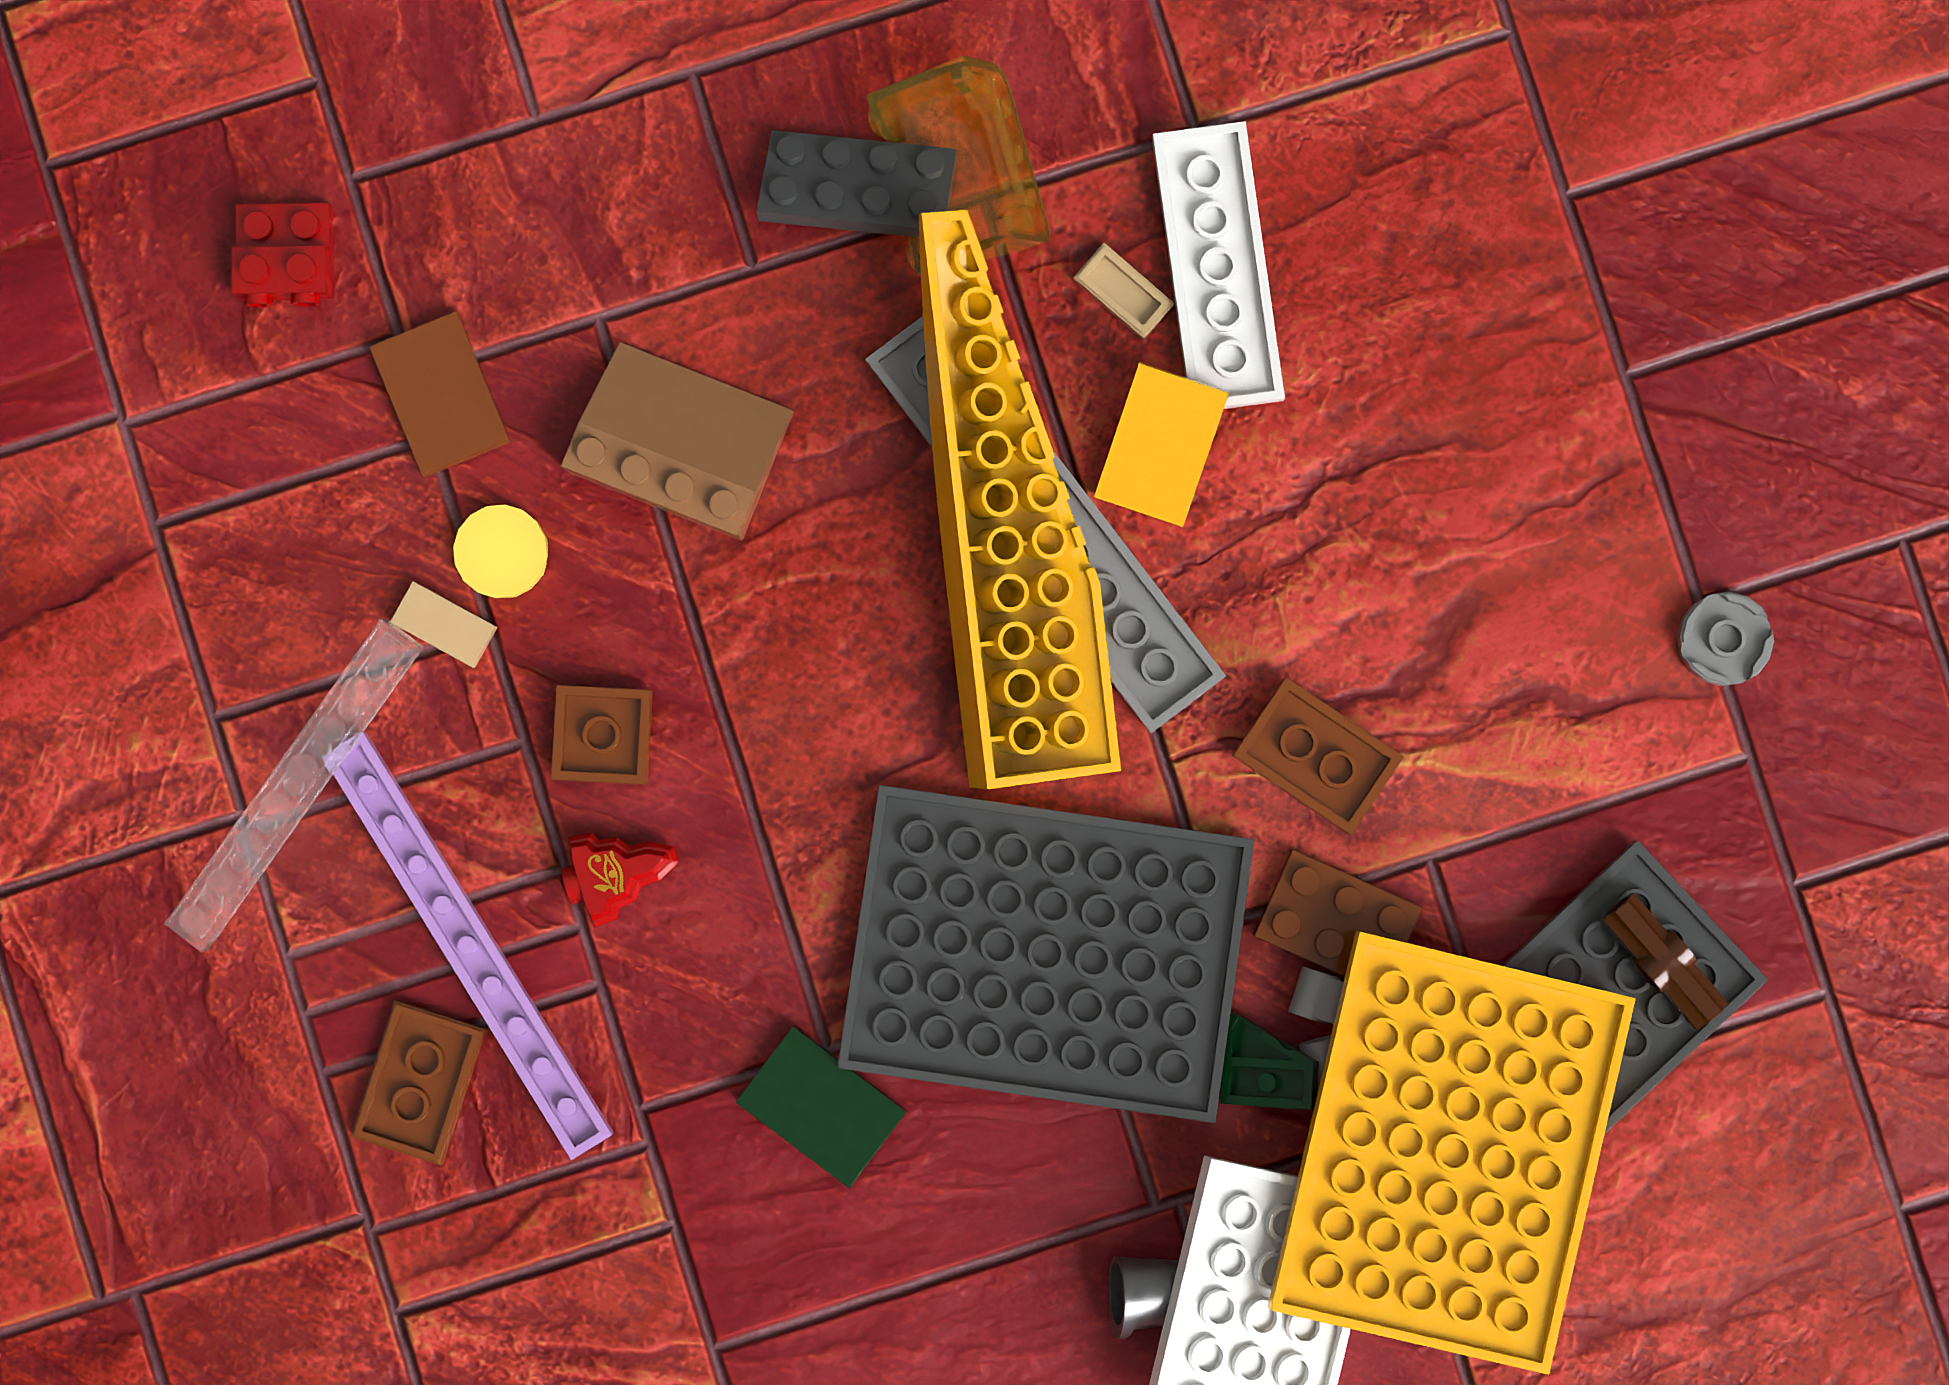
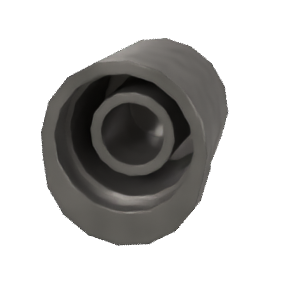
(1139, 1293)

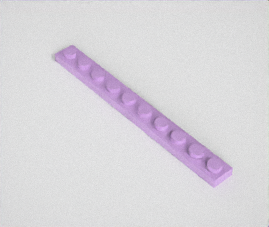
(471, 949)

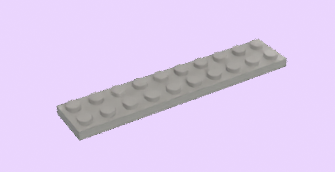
(1150, 648)

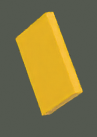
(1161, 444)

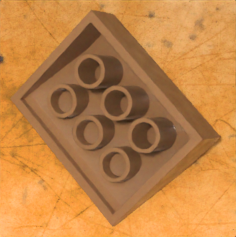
(678, 441)

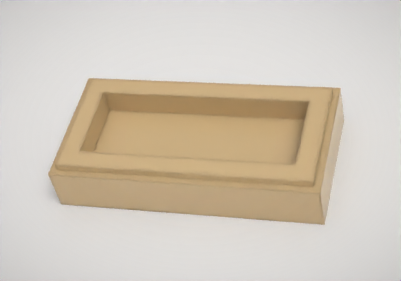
(1123, 291)
(443, 624)

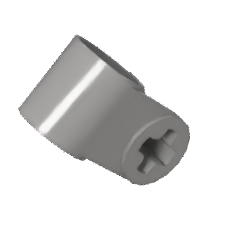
(1316, 996)

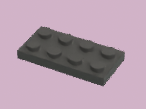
(854, 183)

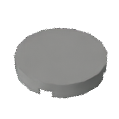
(1725, 639)

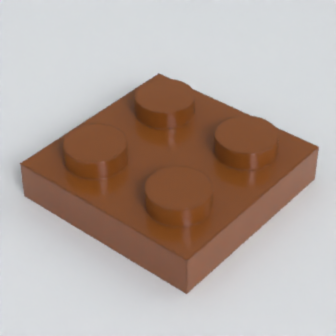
(602, 734)

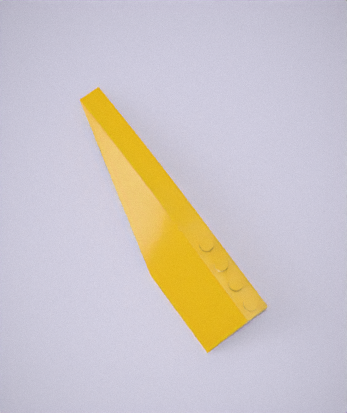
(1012, 555)

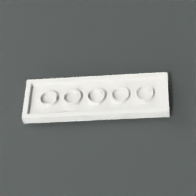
(1218, 262)

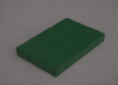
(821, 1108)

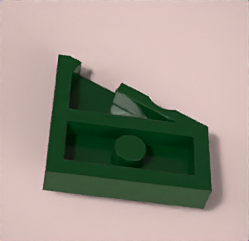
(1266, 1069)

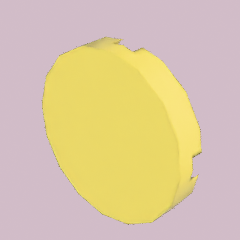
(500, 551)

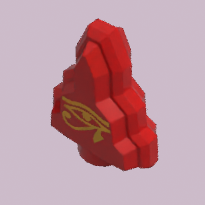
(611, 873)

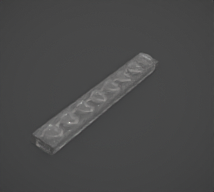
(294, 785)

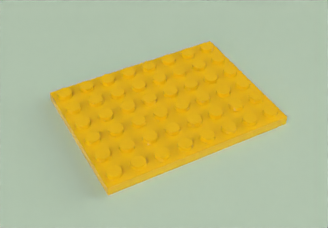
(1451, 1153)

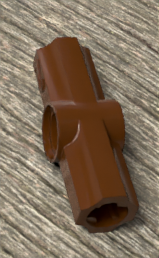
(1664, 961)

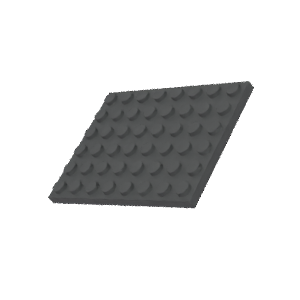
(1046, 954)

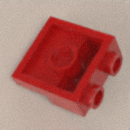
(283, 254)

